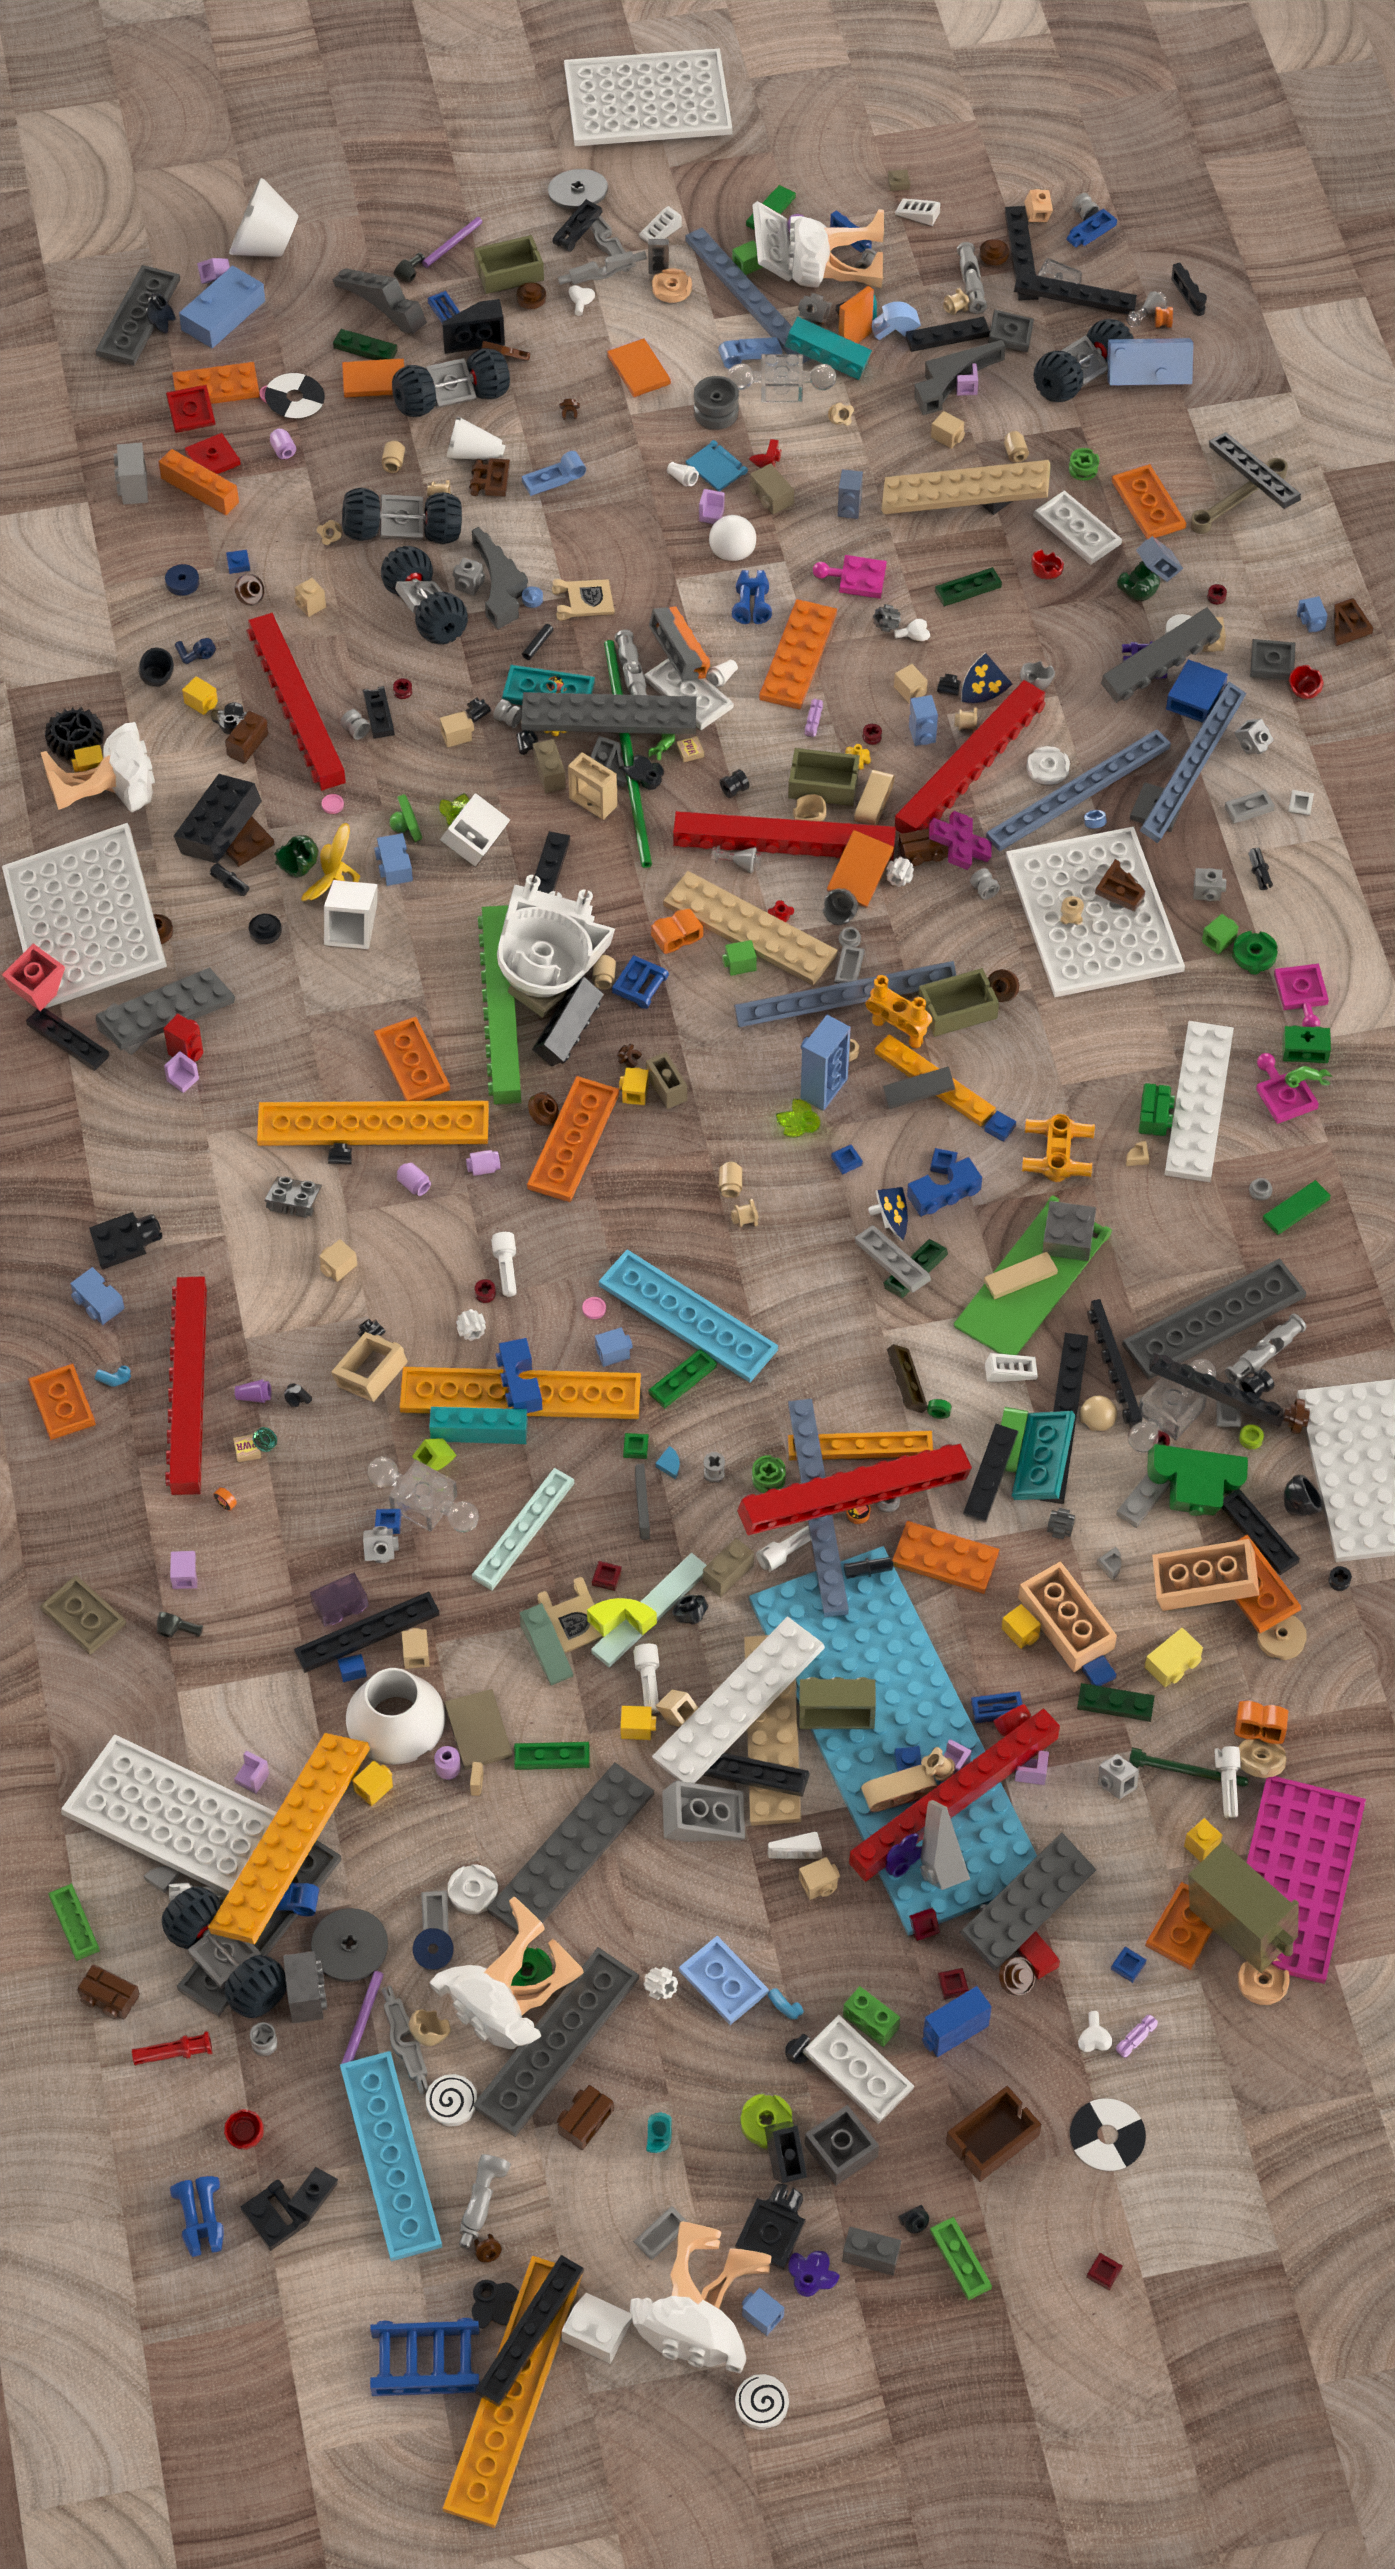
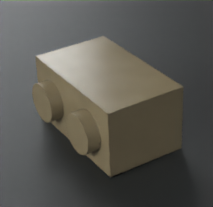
(771, 489)
(549, 766)
(666, 1080)
(728, 1567)

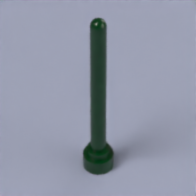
(1139, 1759)

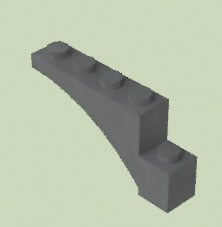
(384, 294)
(943, 372)
(505, 579)

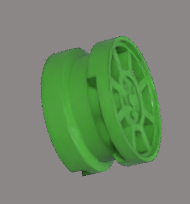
(1083, 463)
(768, 1473)

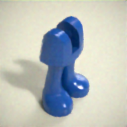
(755, 587)
(210, 2228)

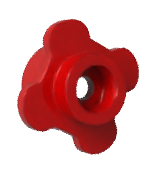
(780, 906)

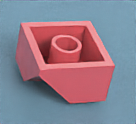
(35, 976)

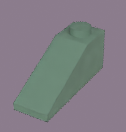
(545, 1644)

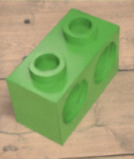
(871, 2016)

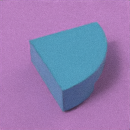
(669, 1462)

